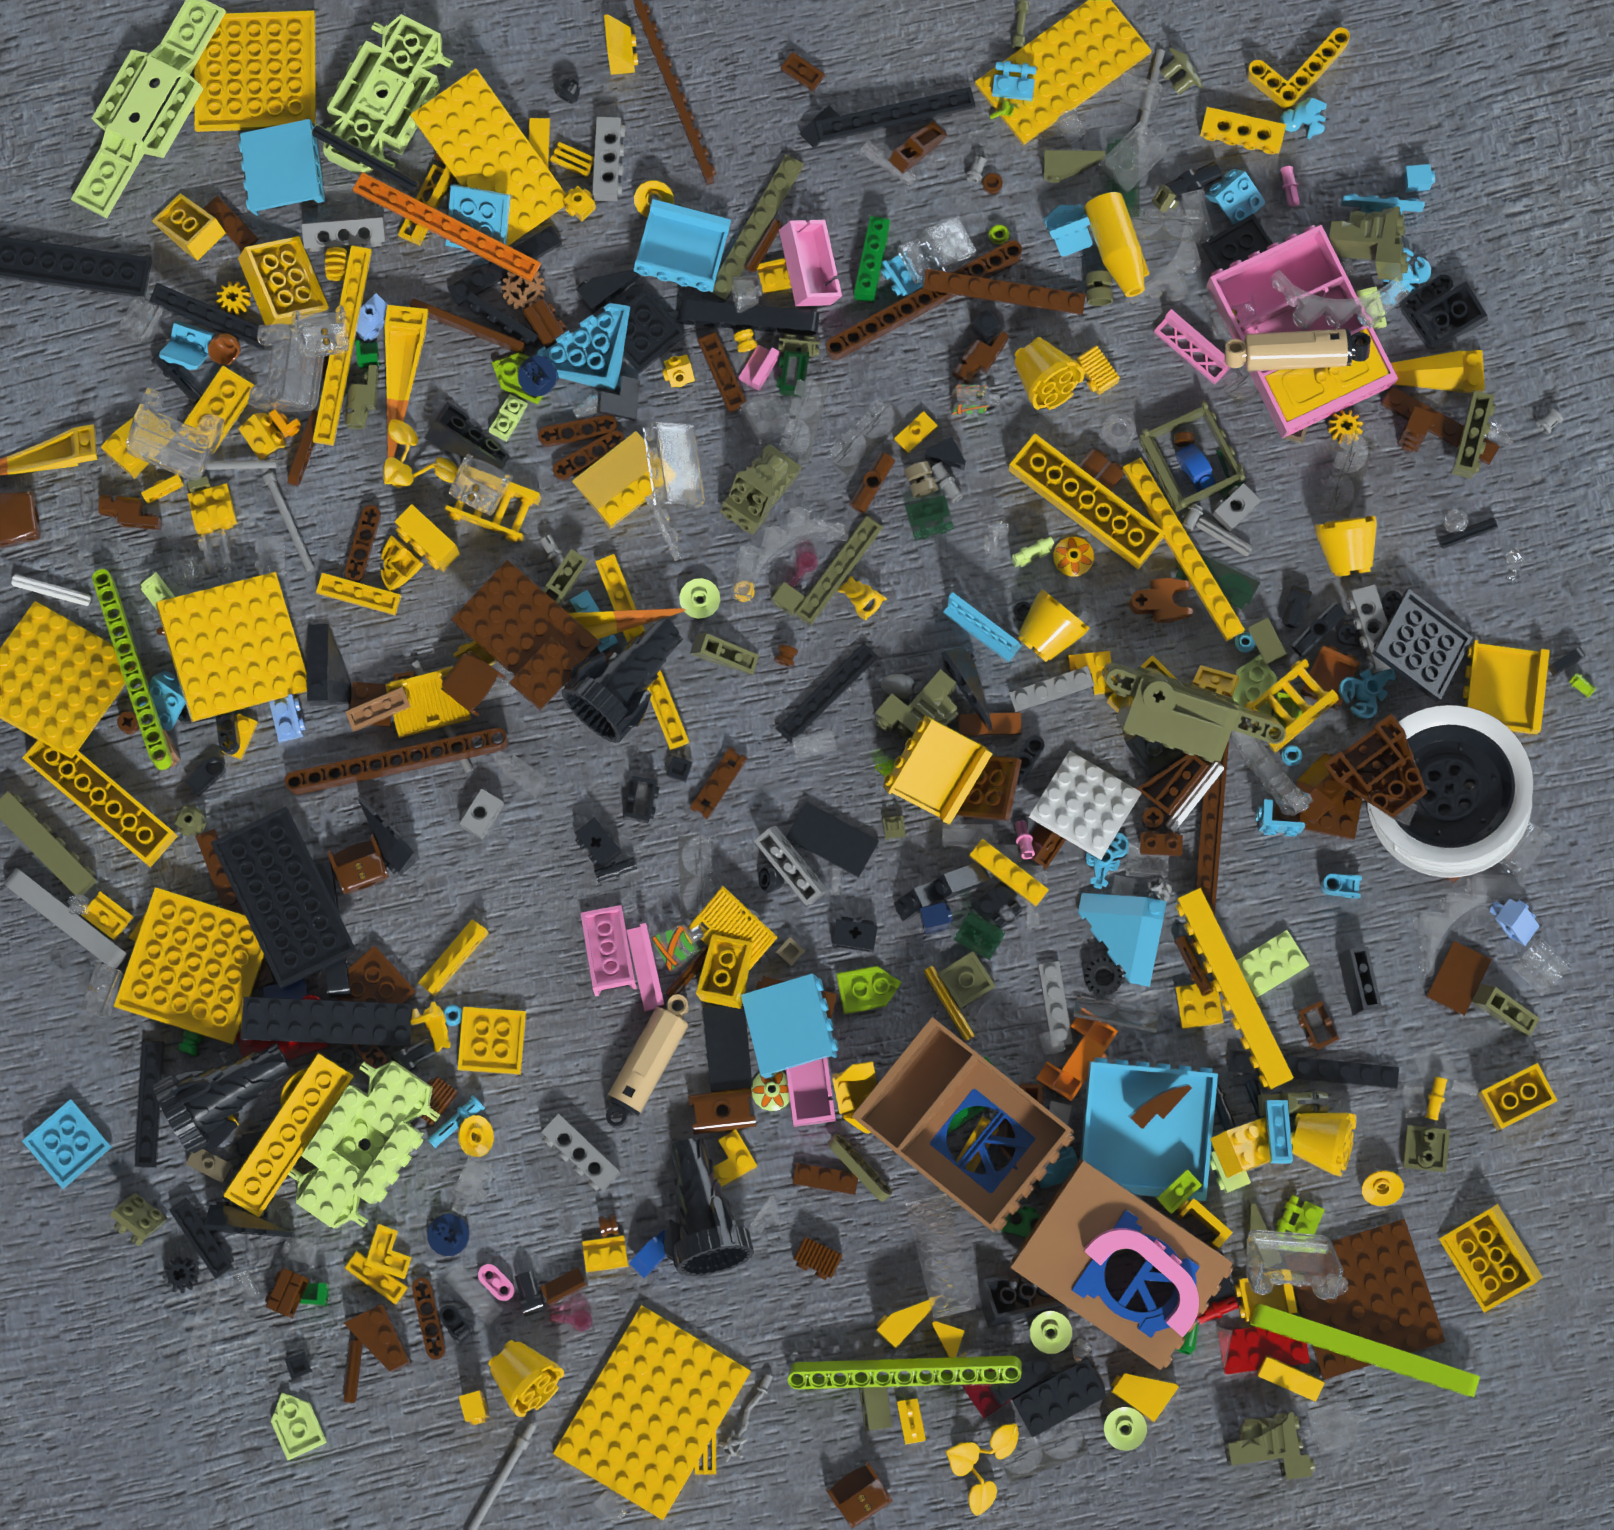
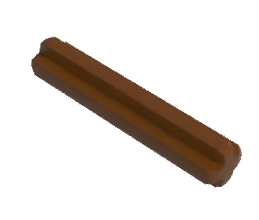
(763, 245)
(688, 973)
(353, 1371)

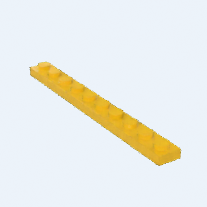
(339, 364)
(1183, 549)
(660, 698)

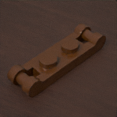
(718, 783)

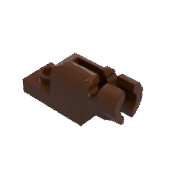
(979, 357)
(129, 512)

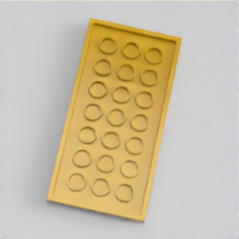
(1072, 65)
(490, 152)

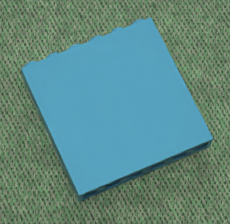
(1154, 1156)

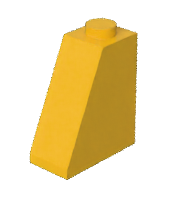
(1144, 1394)

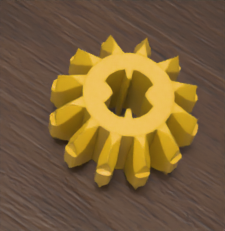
(336, 263)
(241, 298)
(1349, 421)

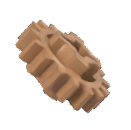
(515, 288)

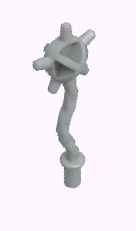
(734, 1444)

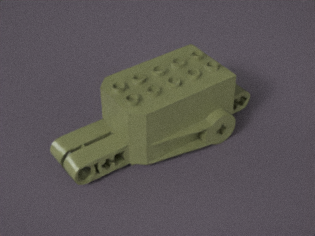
(1183, 713)

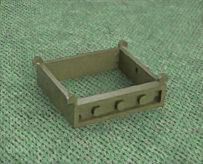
(1162, 471)

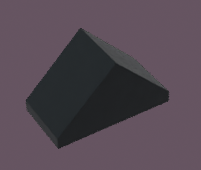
(947, 453)

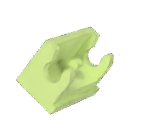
(156, 589)

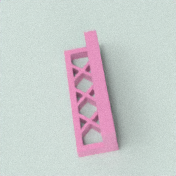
(1197, 340)
(645, 968)

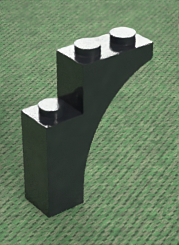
(941, 889)

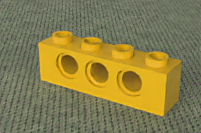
(1235, 122)

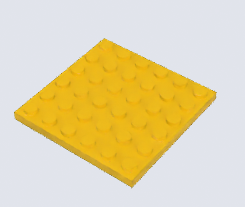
(258, 72)
(233, 646)
(56, 679)
(191, 967)

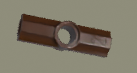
(866, 493)

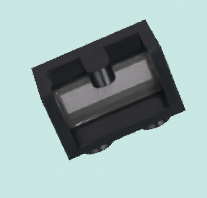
(640, 799)

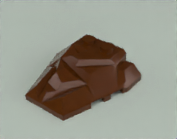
(1380, 768)

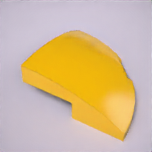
(399, 564)

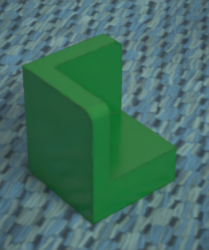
(367, 354)
(316, 1294)

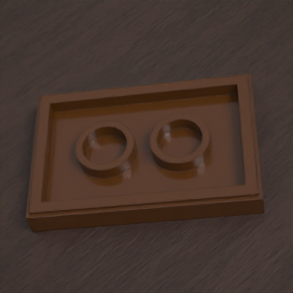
(1458, 978)

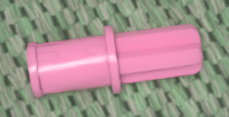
(1290, 186)
(1024, 839)

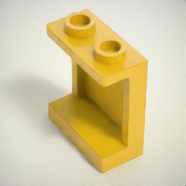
(1208, 1220)
(1279, 1298)

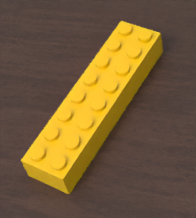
(1086, 501)
(103, 801)

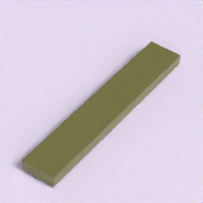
(838, 570)

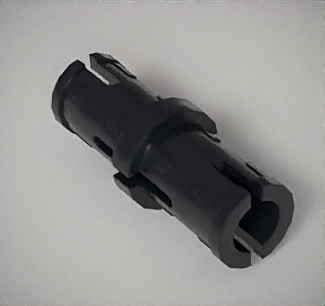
(615, 869)

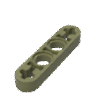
(860, 1167)

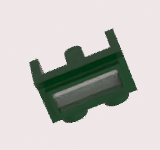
(794, 369)

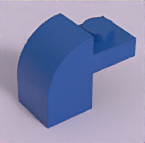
(1196, 466)
(650, 1255)

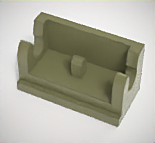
(1267, 641)
(875, 1408)

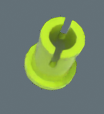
(1582, 685)

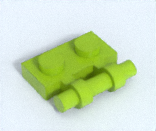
(1307, 1220)

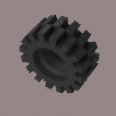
(1094, 986)

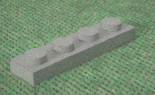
(1051, 689)
(1055, 1000)

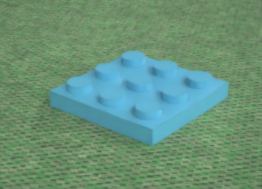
(480, 210)
(67, 1144)

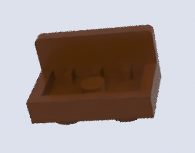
(1161, 844)

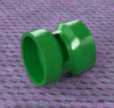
(190, 1043)

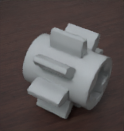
(1159, 889)

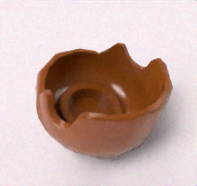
(224, 349)

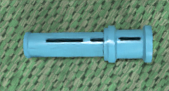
(435, 1139)

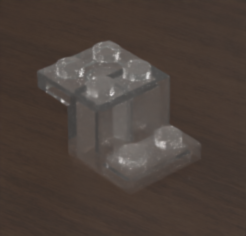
(937, 249)

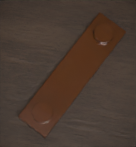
(721, 371)

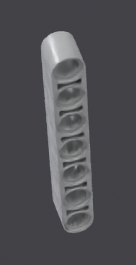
(60, 916)

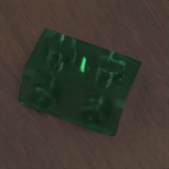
(979, 935)

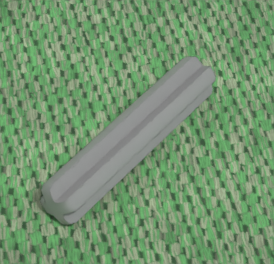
(1224, 536)

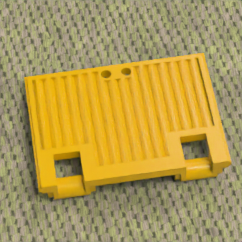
(428, 704)
(731, 919)

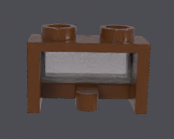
(1318, 1026)

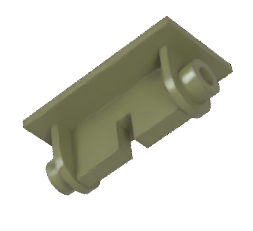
(791, 343)

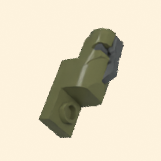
(361, 399)
(1297, 1102)

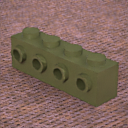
(1472, 435)

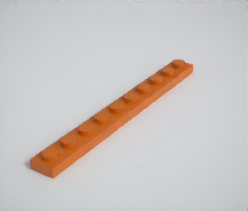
(446, 227)

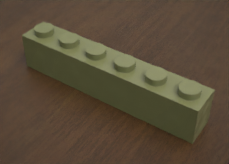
(44, 845)

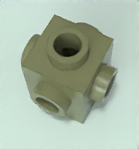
(195, 826)

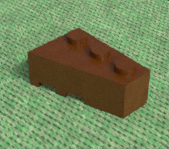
(1174, 783)
(380, 1337)

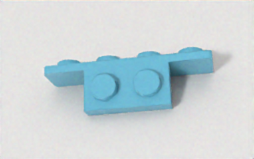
(1374, 203)

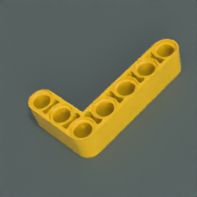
(1304, 72)

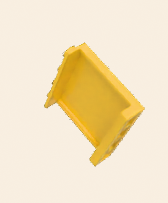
(1507, 685)
(937, 769)

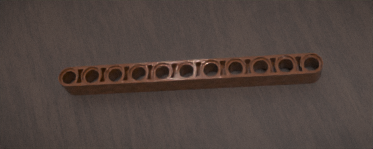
(918, 308)
(386, 759)

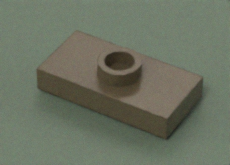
(210, 1165)

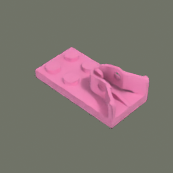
(607, 948)

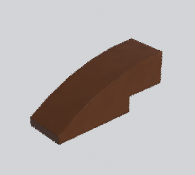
(917, 147)
(1159, 1104)

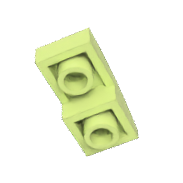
(508, 417)

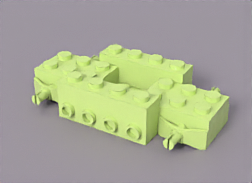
(401, 70)
(345, 1169)

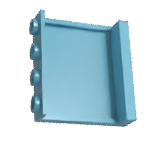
(281, 166)
(682, 245)
(789, 1024)

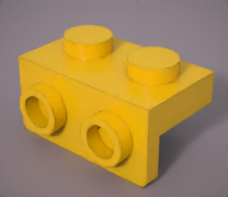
(262, 435)

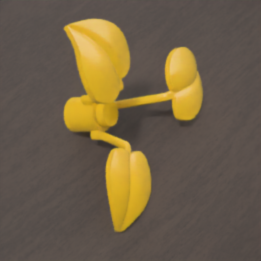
(401, 474)
(966, 1454)

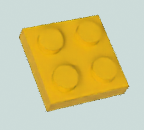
(1198, 1009)

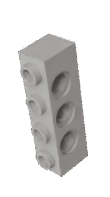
(606, 128)
(312, 229)
(1368, 597)
(790, 865)
(560, 1126)

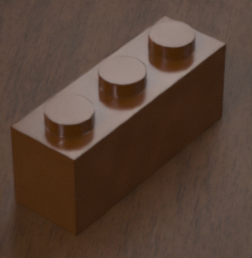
(1415, 429)

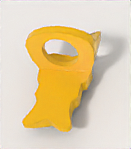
(860, 597)
(435, 1021)

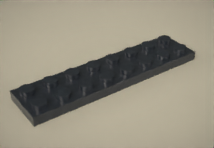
(74, 267)
(326, 1021)

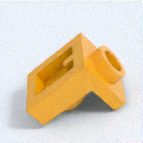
(282, 424)

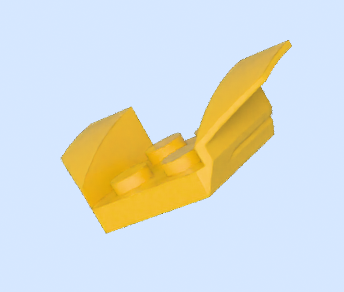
(853, 1088)

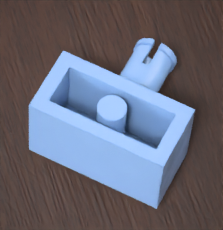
(371, 318)
(1515, 920)

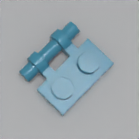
(1014, 87)

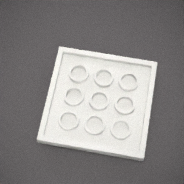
(1085, 805)

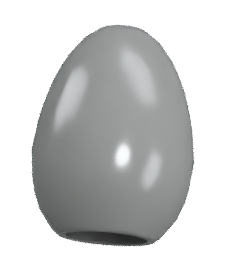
(899, 685)

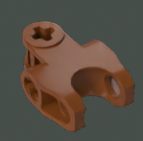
(1159, 600)

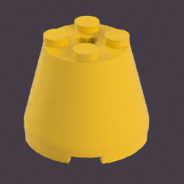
(1047, 374)
(1348, 544)
(1050, 627)
(1324, 1140)
(524, 1377)

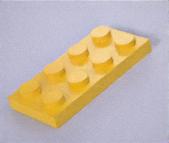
(223, 398)

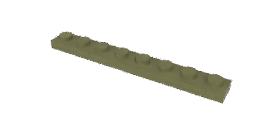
(756, 226)

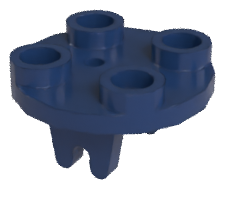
(544, 383)
(440, 1229)

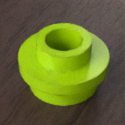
(999, 229)

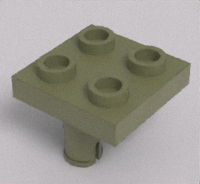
(1426, 1148)
(138, 1218)

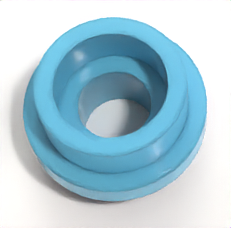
(1244, 648)
(1291, 749)
(453, 1008)

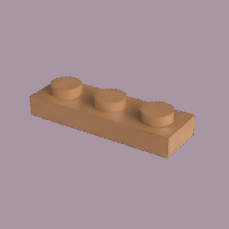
(378, 709)

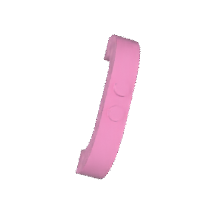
(1187, 1307)

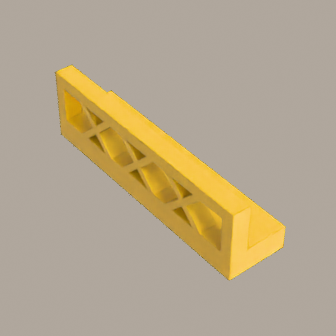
(439, 189)
(453, 957)

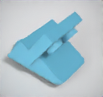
(1068, 228)

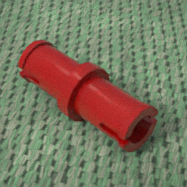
(1217, 1310)

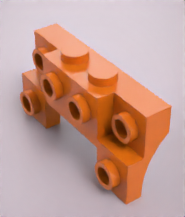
(1075, 1072)

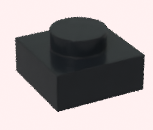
(679, 769)
(298, 1365)

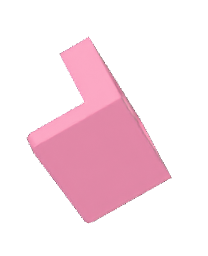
(759, 367)

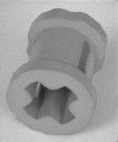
(1549, 421)

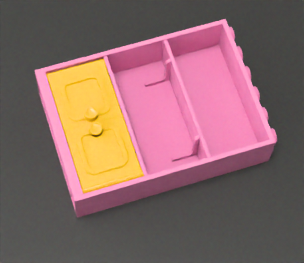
(1299, 395)

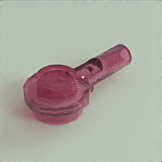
(807, 563)
(579, 1320)

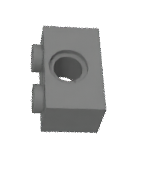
(1230, 518)
(480, 826)

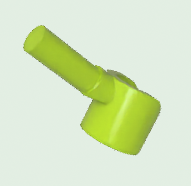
(1006, 110)

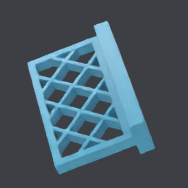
(981, 628)

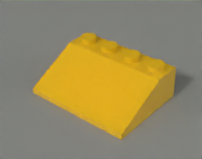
(282, 280)
(617, 481)
(1491, 1258)

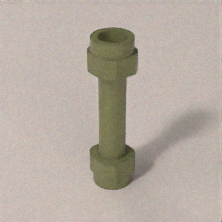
(1022, 10)

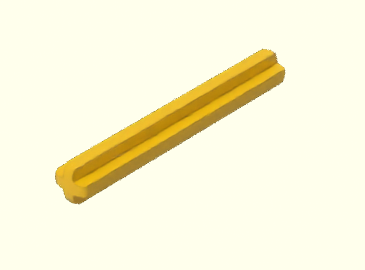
(949, 1003)

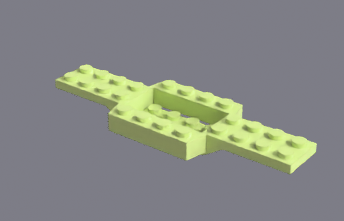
(131, 93)

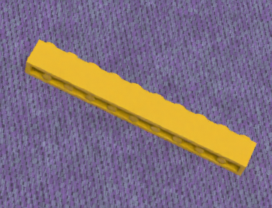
(1234, 990)

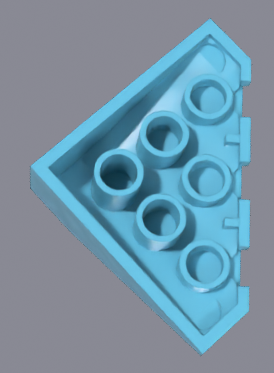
(594, 350)
(1129, 930)

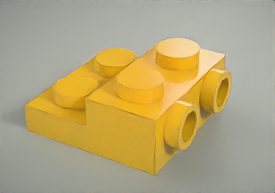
(212, 509)

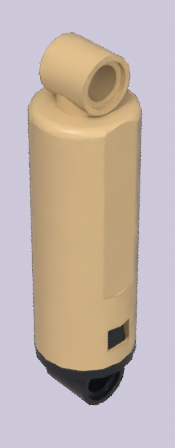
(1297, 350)
(647, 1061)

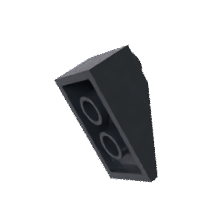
(1451, 315)

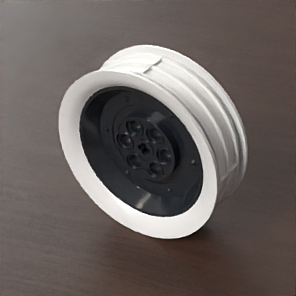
(1500, 801)

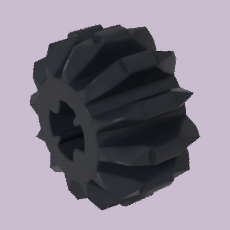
(179, 1267)

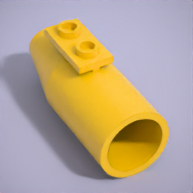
(1117, 242)

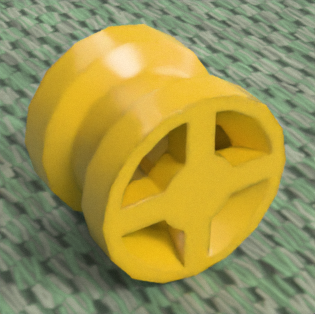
(745, 340)

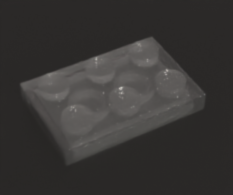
(1134, 156)

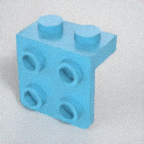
(1236, 195)
(187, 345)
(167, 698)
(1270, 827)

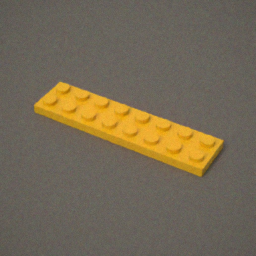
(288, 1135)

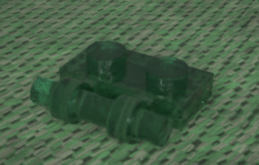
(929, 511)

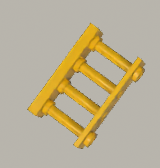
(527, 498)
(1309, 712)

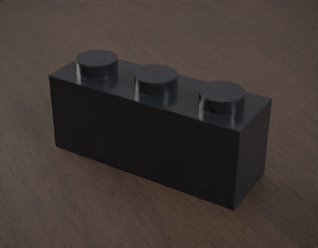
(1360, 981)

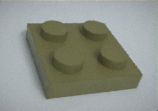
(966, 980)

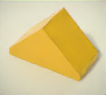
(949, 1337)

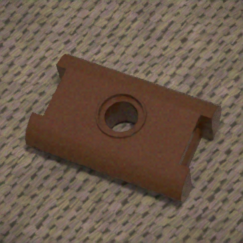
(738, 1111)

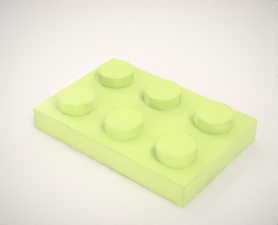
(1272, 964)

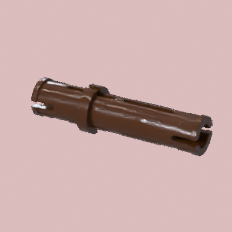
(1204, 986)

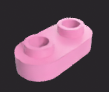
(496, 1282)

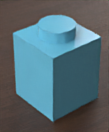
(1418, 177)

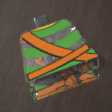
(972, 399)
(678, 945)

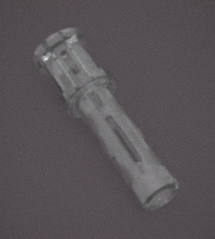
(880, 158)

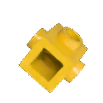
(579, 203)
(678, 371)

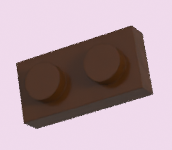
(802, 71)

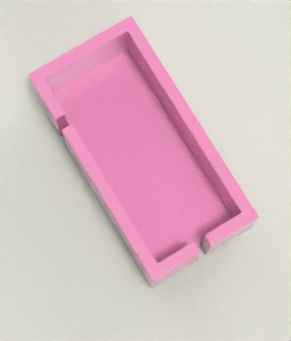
(810, 262)
(809, 1093)

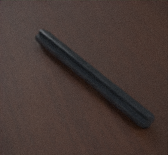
(365, 158)

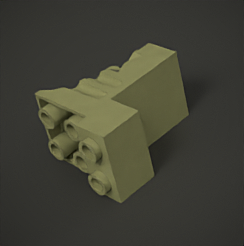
(1373, 238)
(759, 489)
(932, 701)
(1271, 1440)

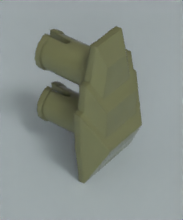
(1182, 61)

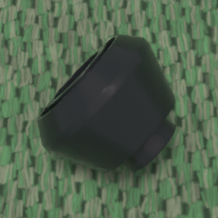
(567, 90)
(770, 879)

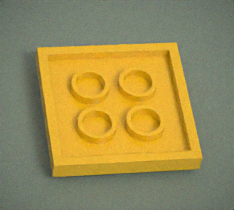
(492, 1040)

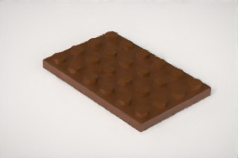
(516, 618)

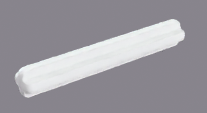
(51, 590)
(1194, 796)

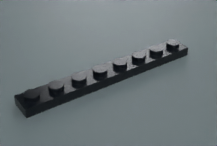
(895, 114)
(1324, 1070)

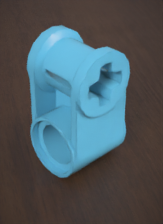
(1346, 885)

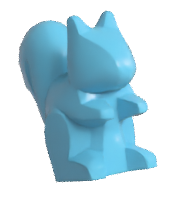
(1307, 113)

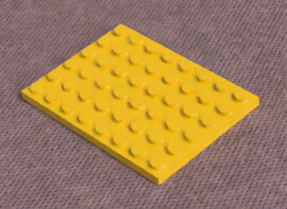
(652, 1412)

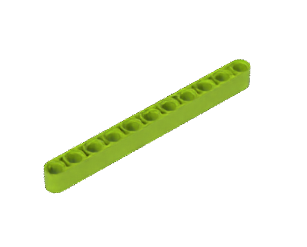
(135, 676)
(1365, 1350)
(895, 1378)

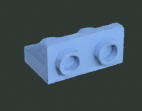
(286, 718)

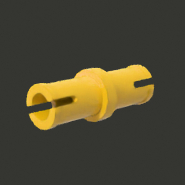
(1436, 1098)

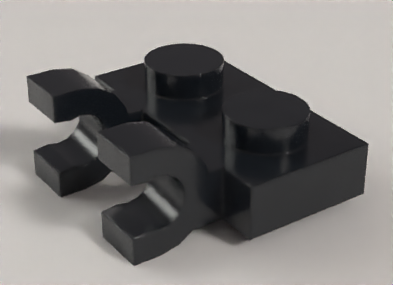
(996, 900)

